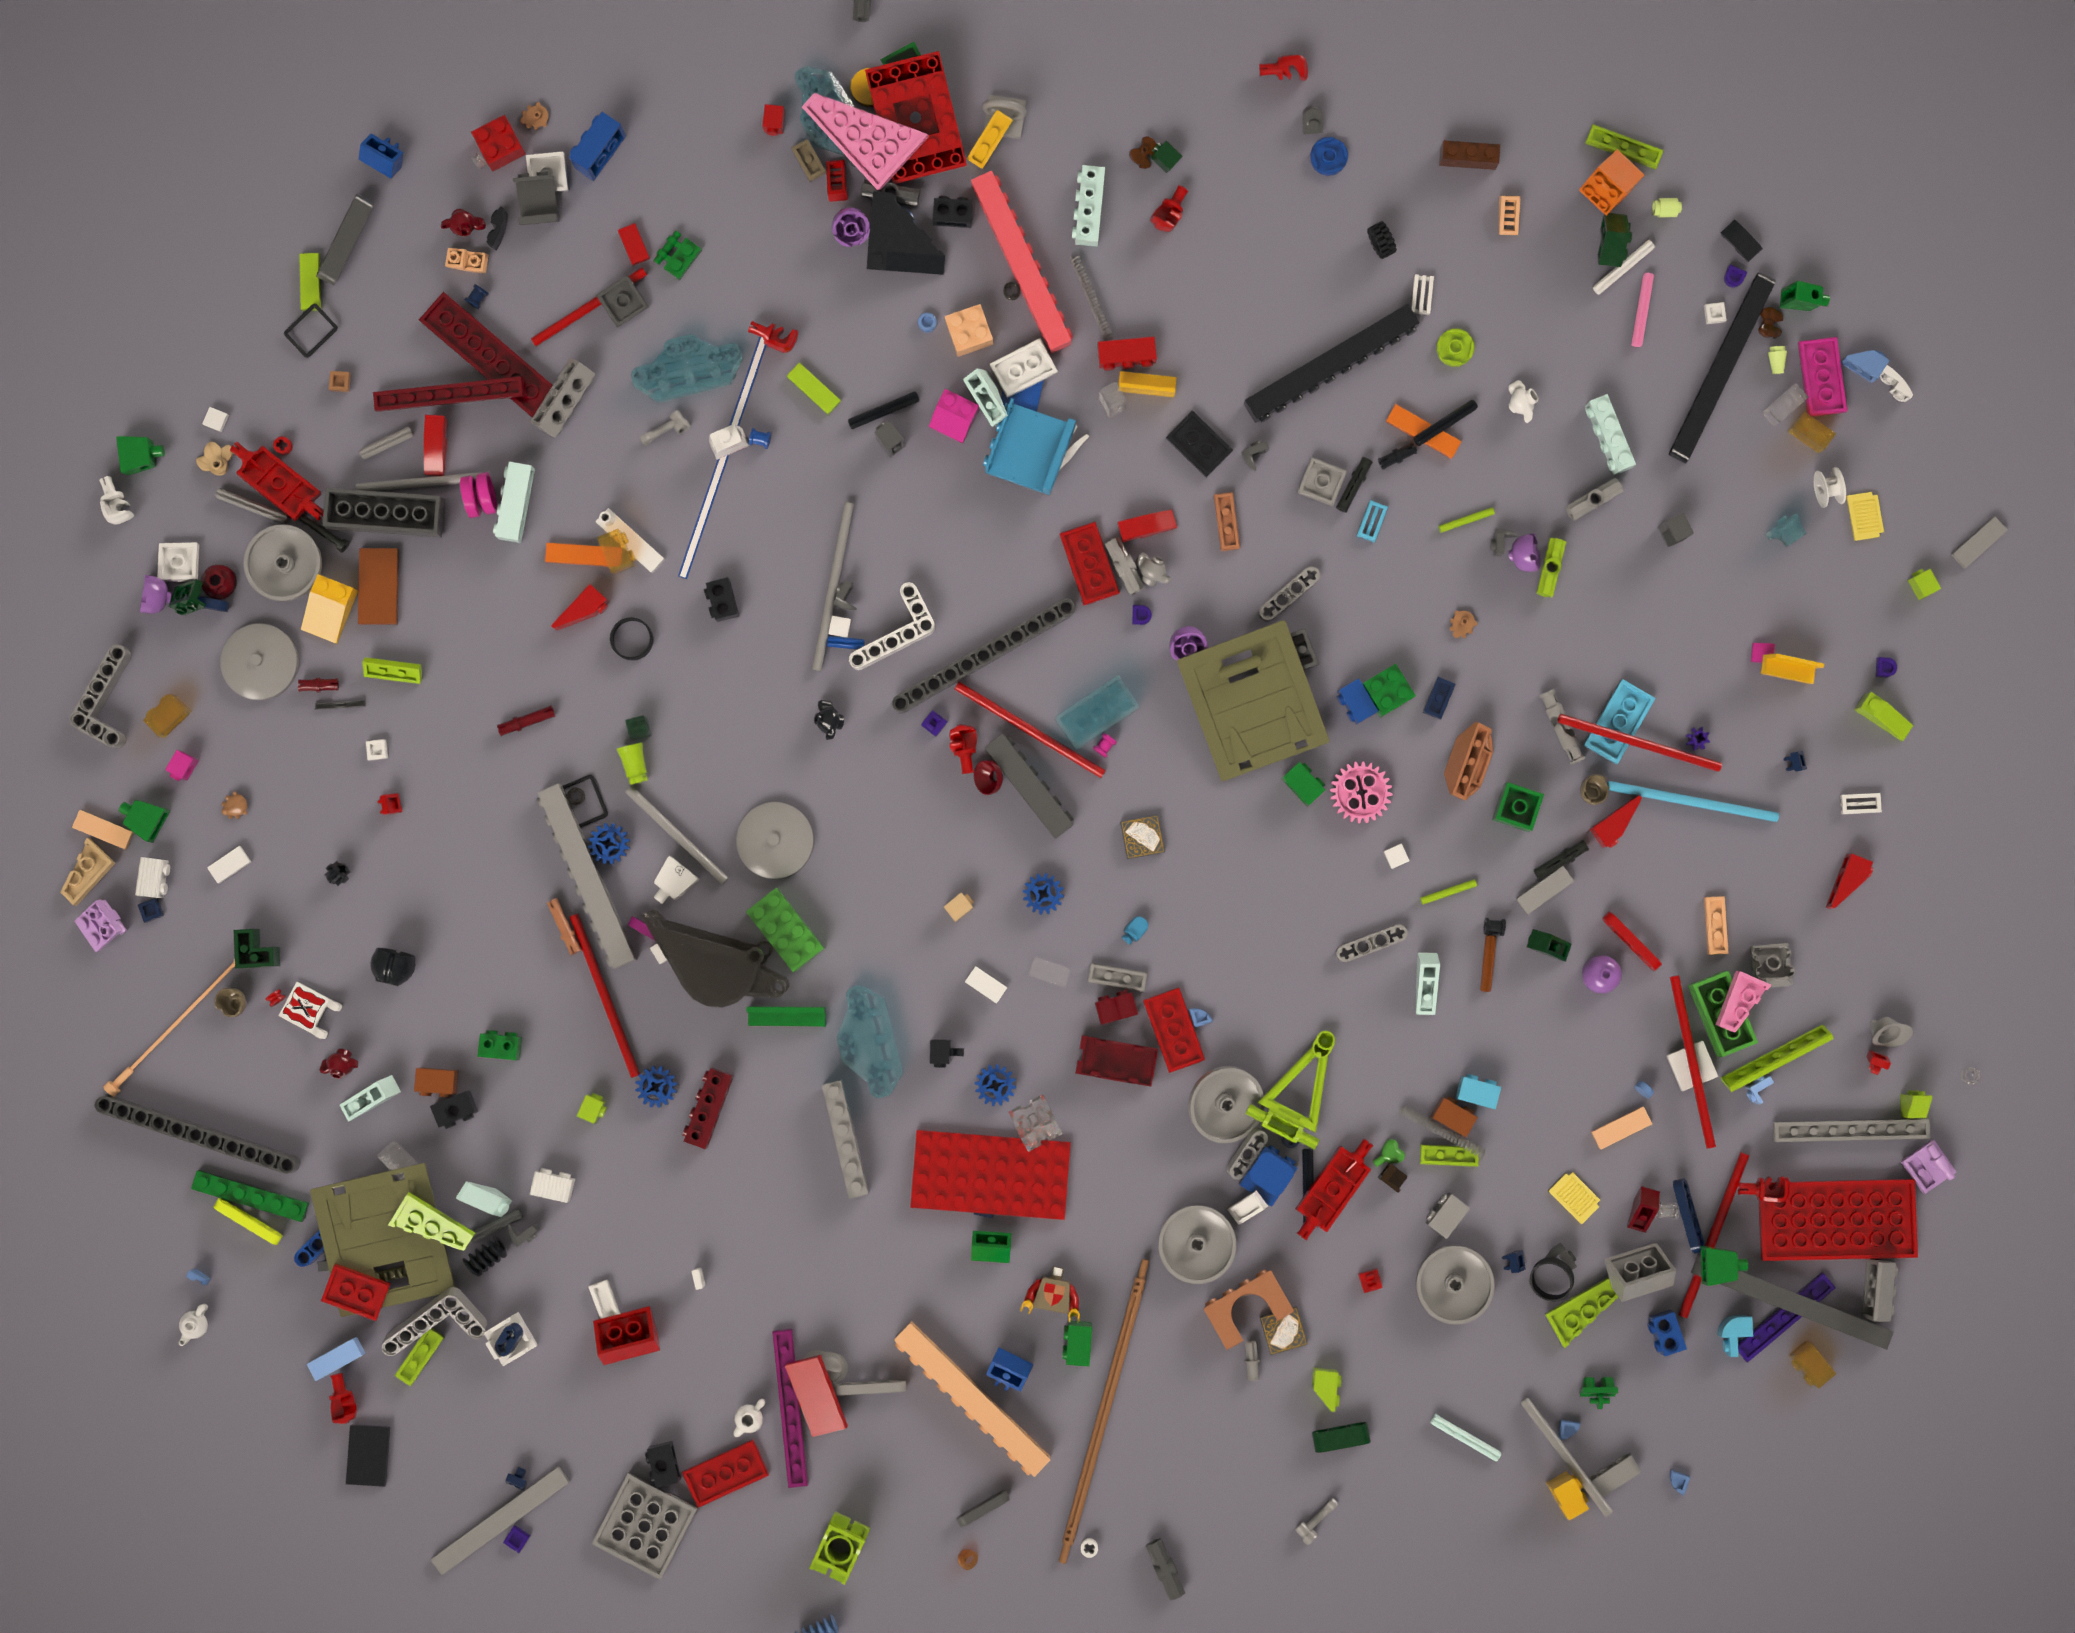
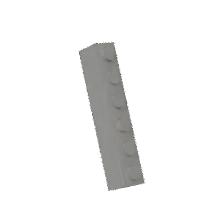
(845, 1139)

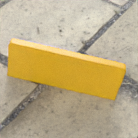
(1147, 384)
(1790, 668)

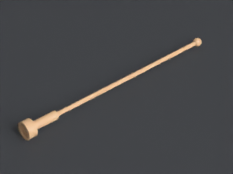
(112, 1088)

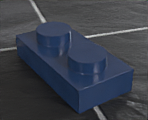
(1439, 698)

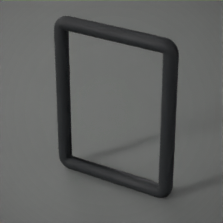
(322, 341)
(598, 795)

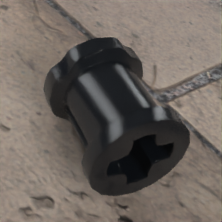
(1494, 926)

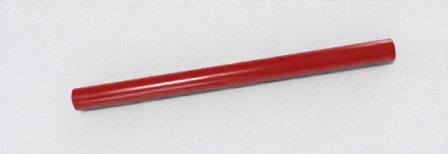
(578, 313)

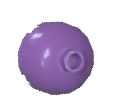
(850, 227)
(1525, 553)
(154, 595)
(1186, 642)
(1601, 974)

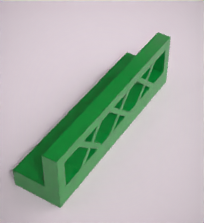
(787, 1016)

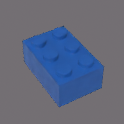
(597, 146)

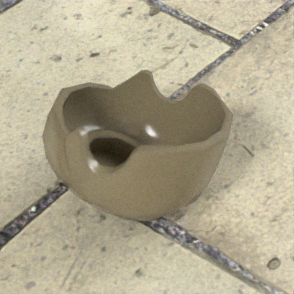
(1594, 789)
(230, 1002)

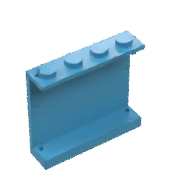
(1029, 448)

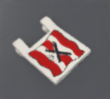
(306, 1008)

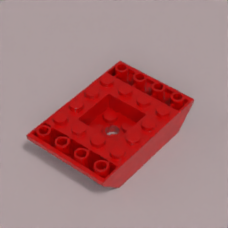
(919, 87)

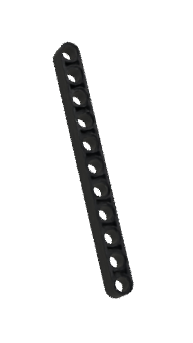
(1722, 367)

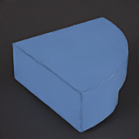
(1200, 1017)
(196, 1274)
(1567, 1429)
(1679, 1481)

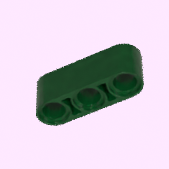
(1341, 1437)

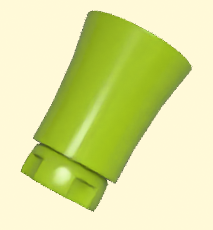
(633, 762)

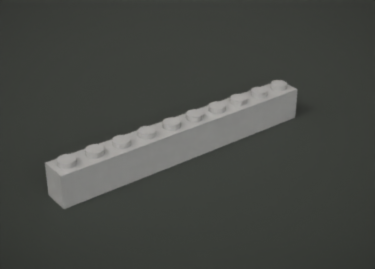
(587, 876)

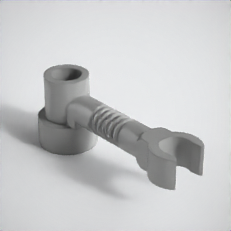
(677, 421)
(1306, 1530)

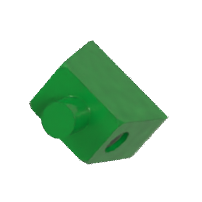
(1803, 296)
(137, 454)
(144, 819)
(1720, 1265)

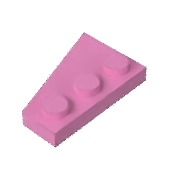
(1741, 997)

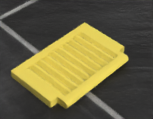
(1865, 516)
(1575, 1197)

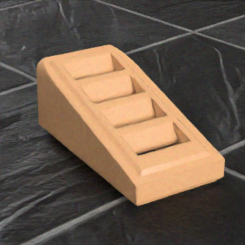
(1502, 199)

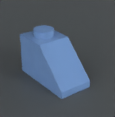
(1866, 364)

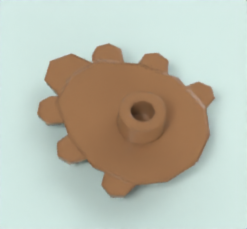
(535, 116)
(1462, 623)
(234, 806)

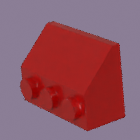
(626, 1335)

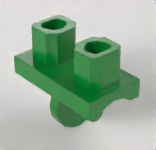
(1606, 1390)

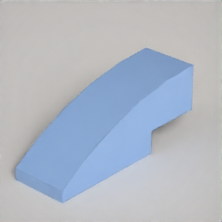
(336, 1358)

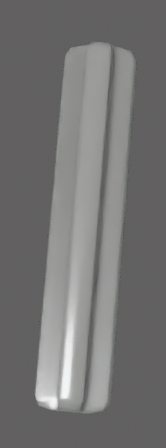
(386, 443)

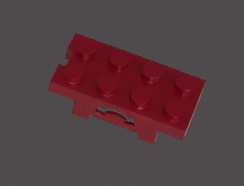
(1117, 1061)

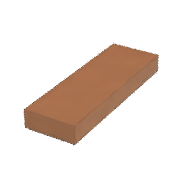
(1226, 521)

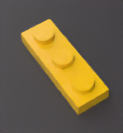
(989, 139)

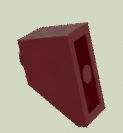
(1644, 1209)

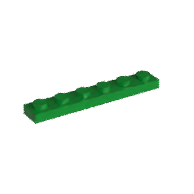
(250, 1196)

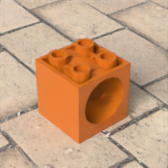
(1611, 182)

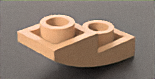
(466, 261)

